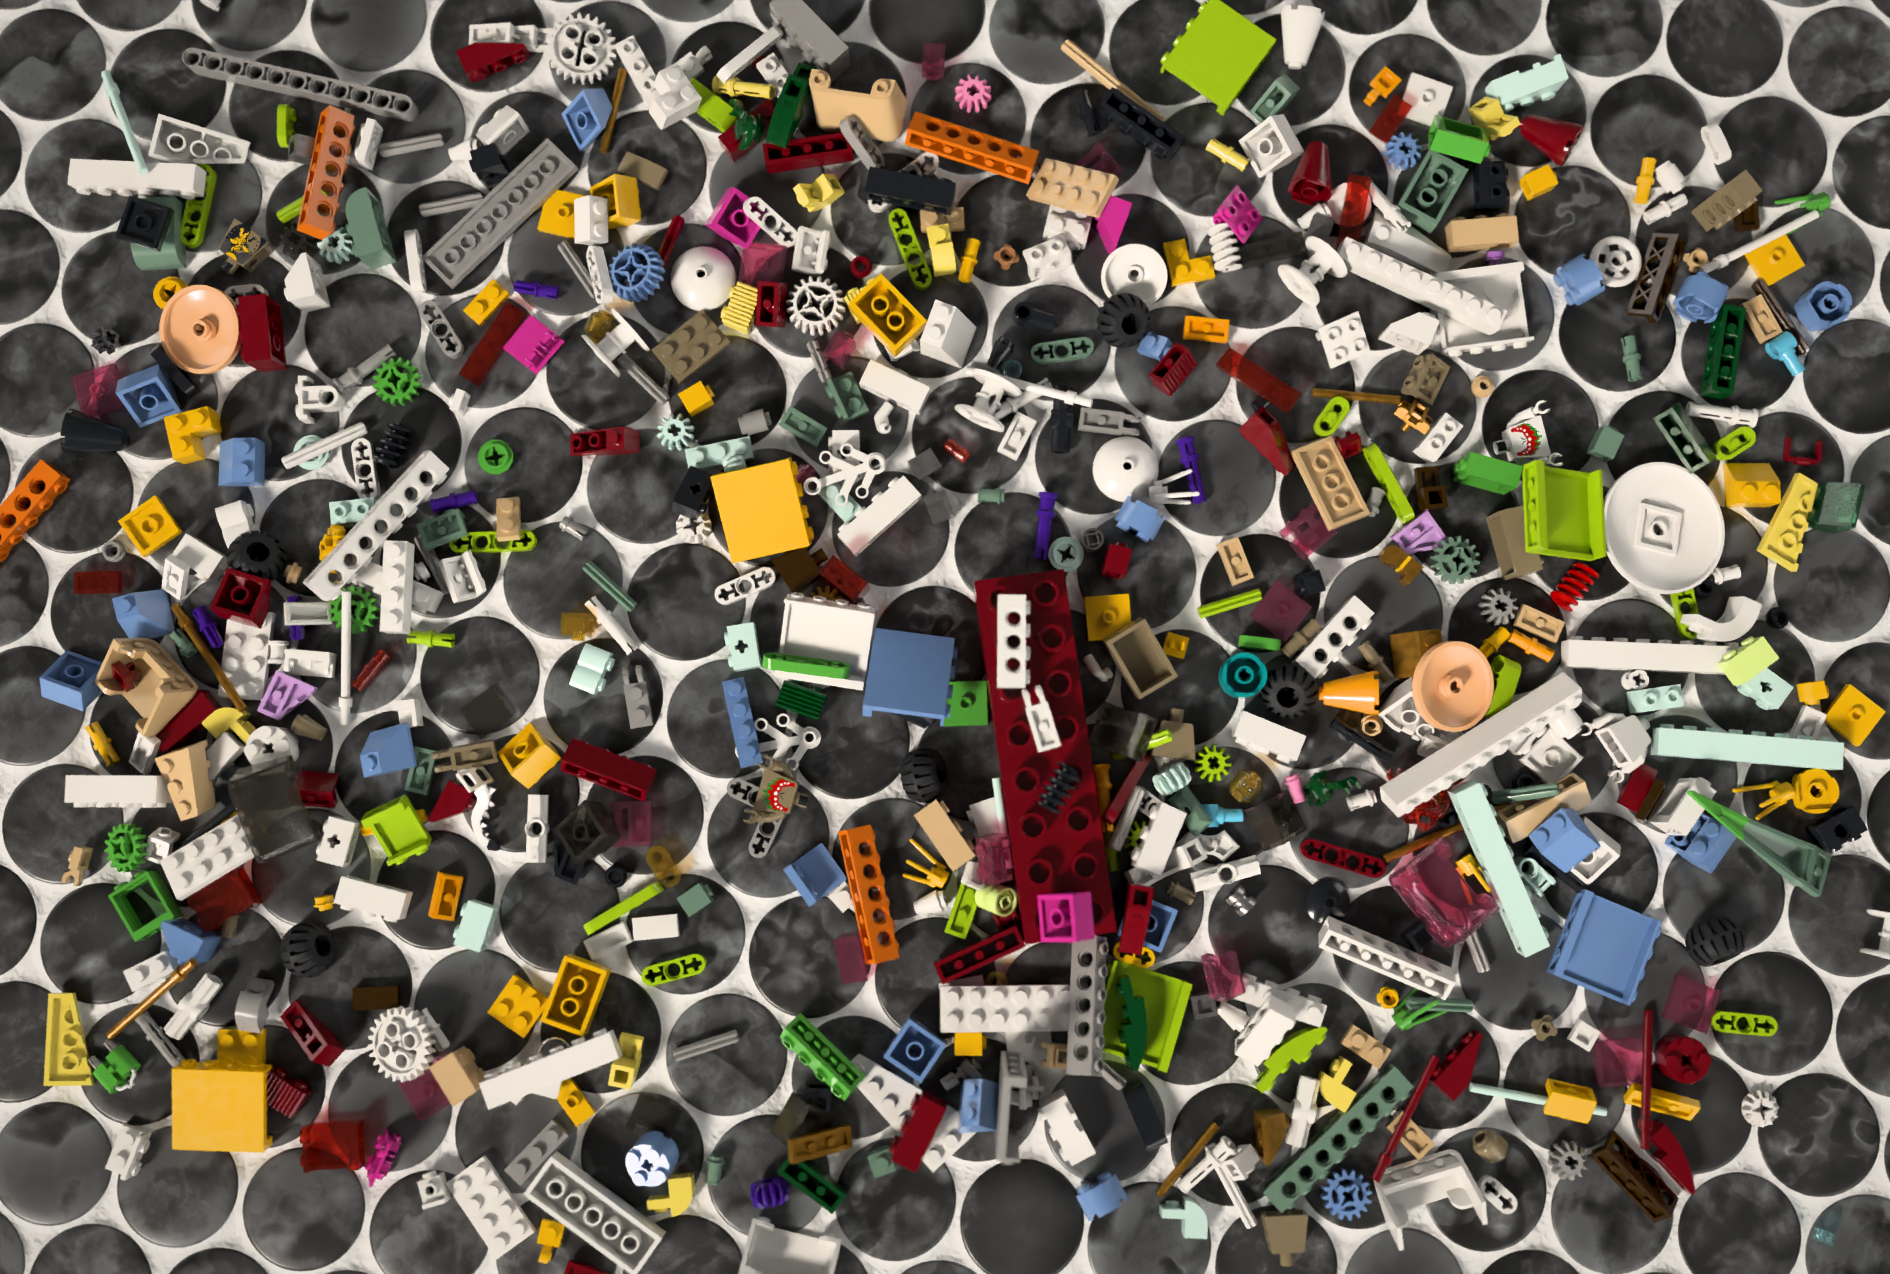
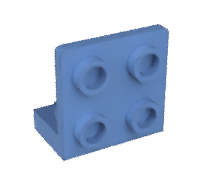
(815, 874)

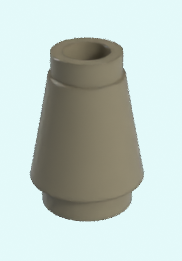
(307, 727)

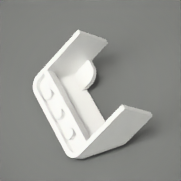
(1424, 1182)

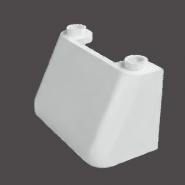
(786, 1252)

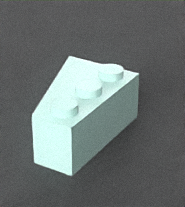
(1528, 86)

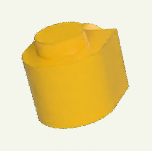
(1812, 691)

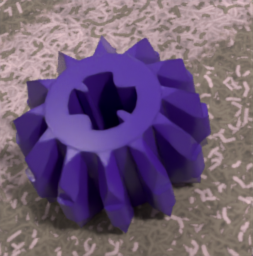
(769, 1192)

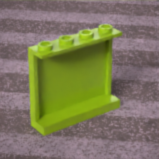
(1218, 53)
(1563, 512)
(1164, 1004)

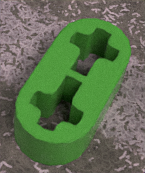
(1259, 643)

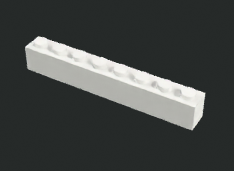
(1421, 287)
(1644, 655)

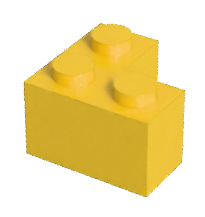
(186, 432)

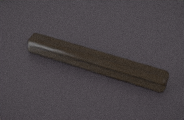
(1780, 315)

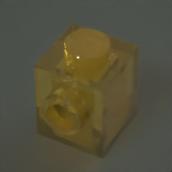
(577, 625)

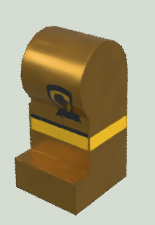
(1401, 563)

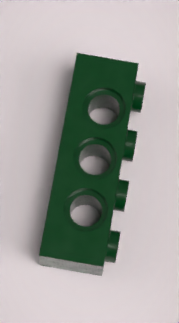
(1723, 352)

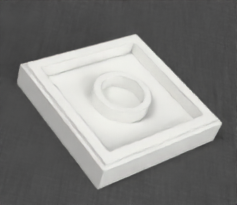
(1550, 757)

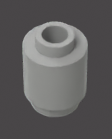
(754, 422)

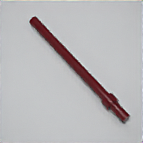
(1645, 1124)
(1385, 1158)

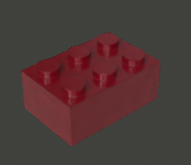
(261, 333)
(917, 1130)

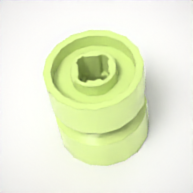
(997, 899)

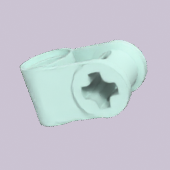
(1535, 877)

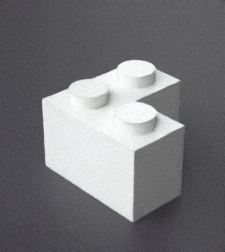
(676, 97)

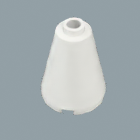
(1299, 33)

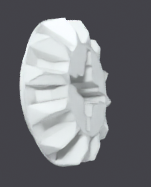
(688, 535)
(1752, 1101)

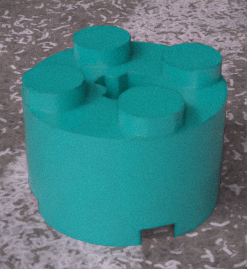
(1251, 666)

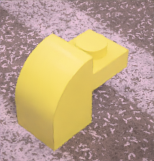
(1489, 115)
(819, 193)
(941, 250)
(231, 721)
(626, 1067)
(1332, 1087)
(679, 1197)

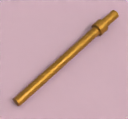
(187, 624)
(1422, 842)
(176, 976)

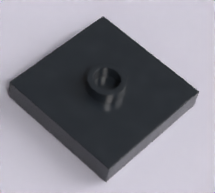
(144, 223)

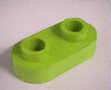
(285, 123)
(1330, 417)
(1732, 444)

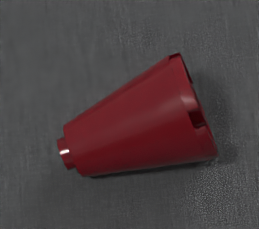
(1551, 136)
(1312, 176)

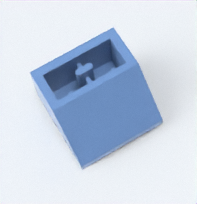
(1704, 843)

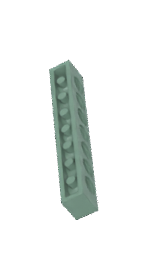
(1323, 1139)

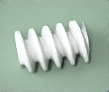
(1223, 248)

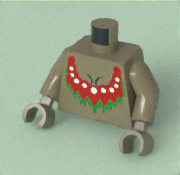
(776, 793)

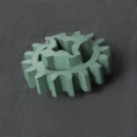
(1452, 568)

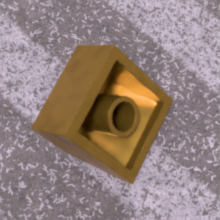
(1409, 648)

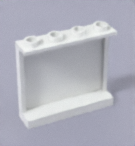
(1505, 287)
(827, 632)

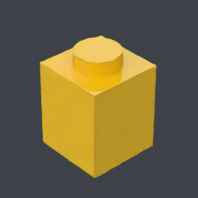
(1538, 182)
(697, 398)
(970, 1044)

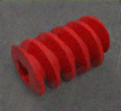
(1572, 585)

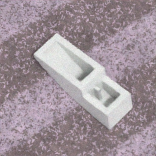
(223, 754)

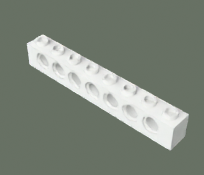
(318, 579)

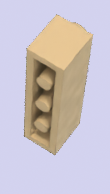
(1527, 815)

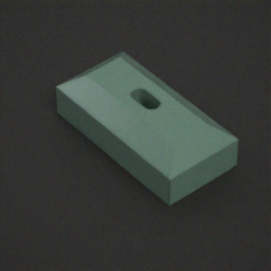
(1198, 818)

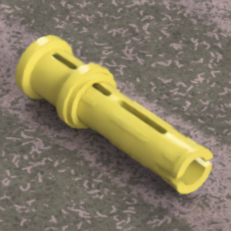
(737, 87)

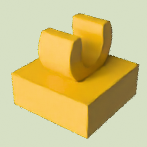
(1175, 645)

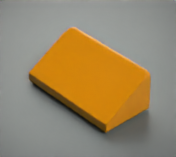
(445, 896)

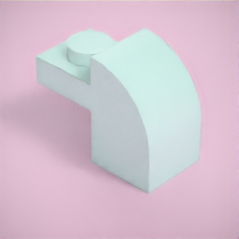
(1192, 1215)

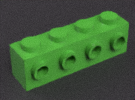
(822, 1057)

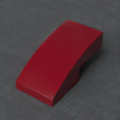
(1637, 787)

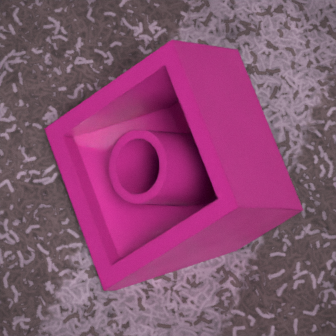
(731, 221)
(1112, 222)
(1066, 917)

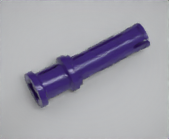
(1192, 458)
(1045, 514)

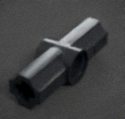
(1061, 423)

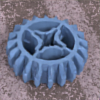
(642, 278)

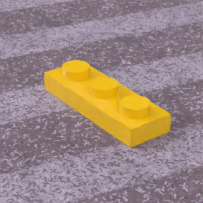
(1664, 1102)

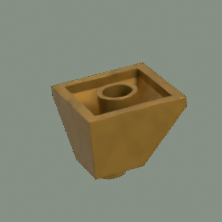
(1269, 1132)

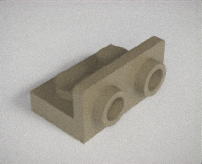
(1425, 378)

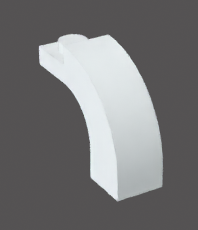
(1735, 622)
(1181, 857)

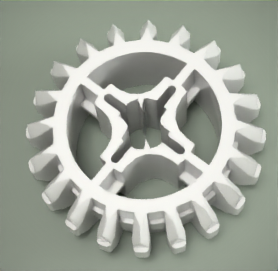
(823, 301)

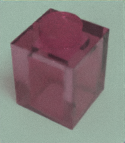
(933, 61)
(840, 348)

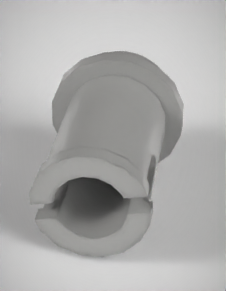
(1374, 500)
(573, 528)

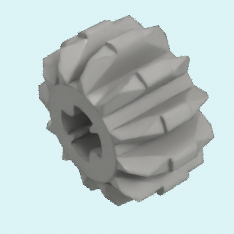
(1502, 614)
(1574, 1165)

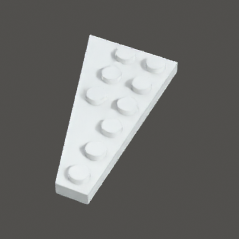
(893, 1097)

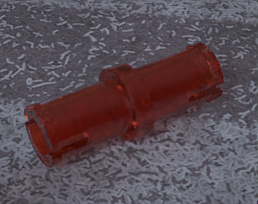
(370, 670)

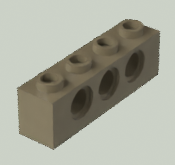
(1727, 202)

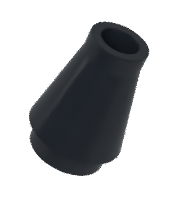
(1000, 352)

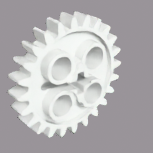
(561, 44)
(395, 1044)

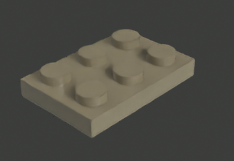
(691, 346)

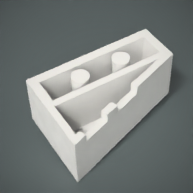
(1065, 1127)

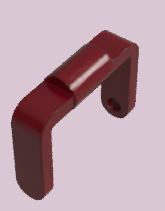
(1800, 460)

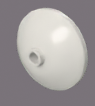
(1135, 256)
(704, 292)
(1114, 479)

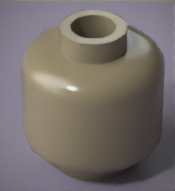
(1490, 1145)

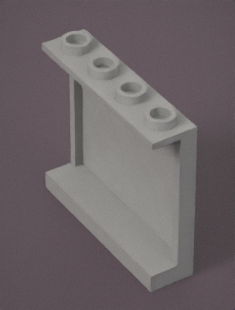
(1011, 1073)

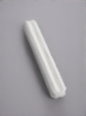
(324, 445)
(1235, 1195)

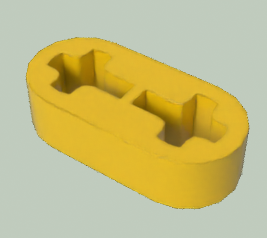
(1131, 959)

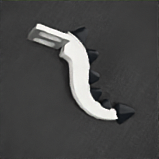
(484, 794)

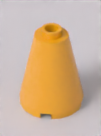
(1352, 693)

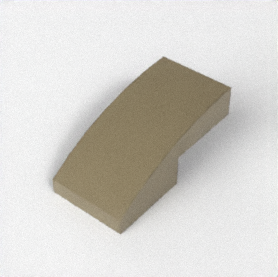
(642, 169)

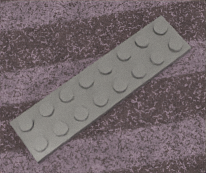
(500, 213)

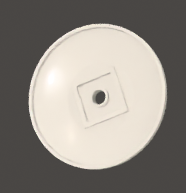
(1688, 524)

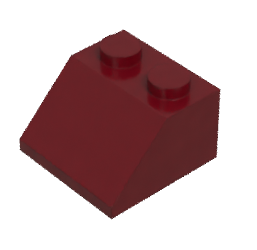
(242, 598)

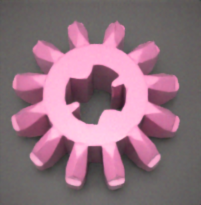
(965, 90)

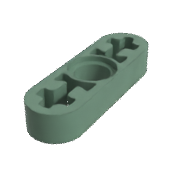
(1066, 342)

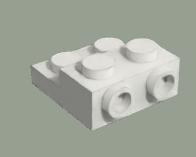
(1070, 225)

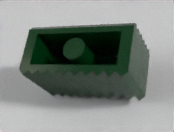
(802, 699)

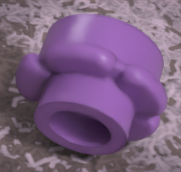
(1495, 257)

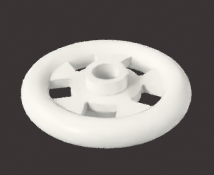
(1623, 245)

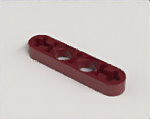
(1125, 790)
(1342, 856)

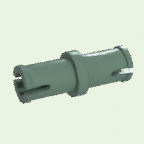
(1631, 358)

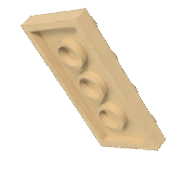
(1072, 187)
(1330, 483)

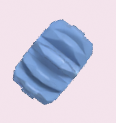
(1407, 146)

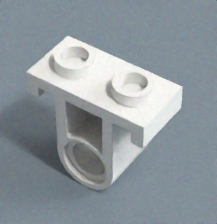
(314, 399)

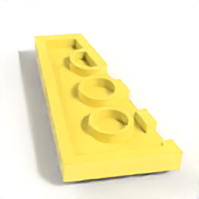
(1789, 522)
(65, 1044)

